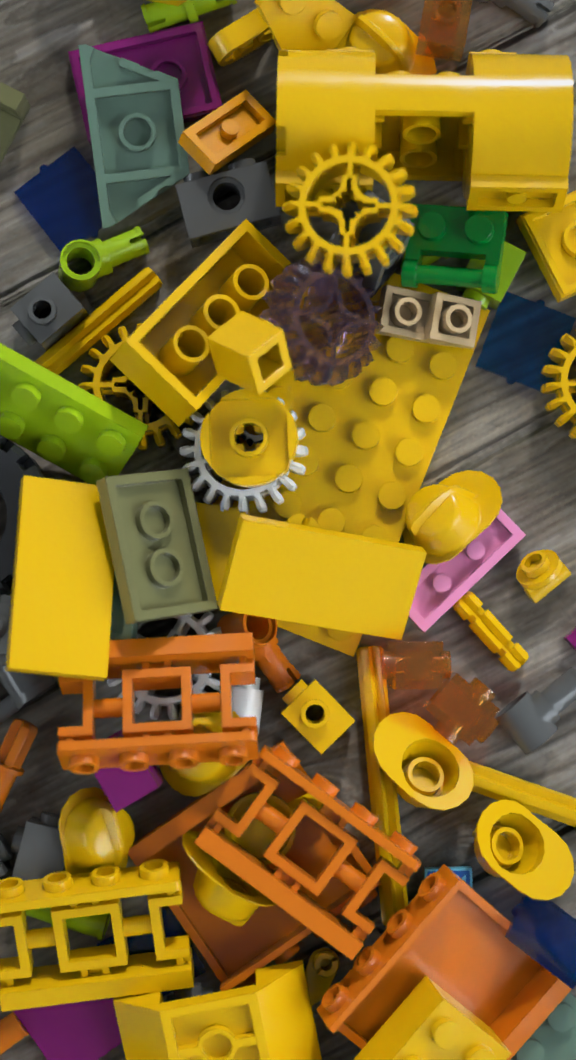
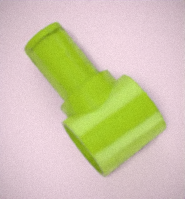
(102, 257)

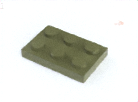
(156, 545)

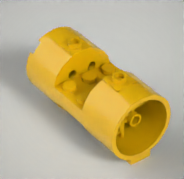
(494, 129)

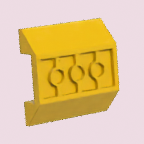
(235, 1024)

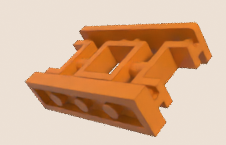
(164, 665)
(284, 882)

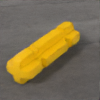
(490, 631)

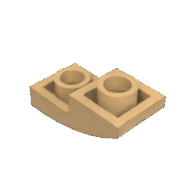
(428, 317)

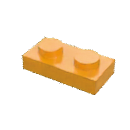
(227, 132)

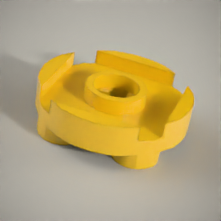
(229, 418)

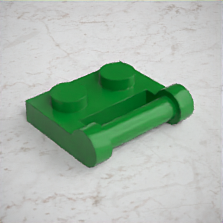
(455, 234)

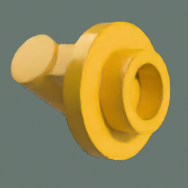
(541, 573)

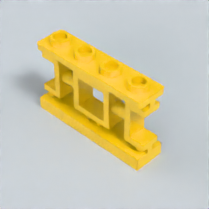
(96, 970)

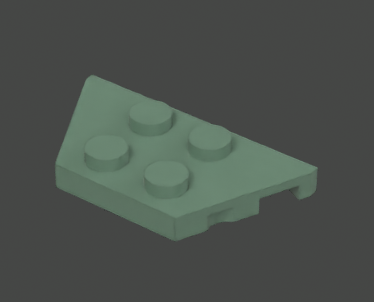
(133, 132)

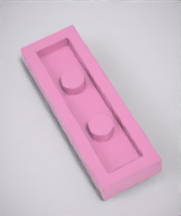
(447, 582)

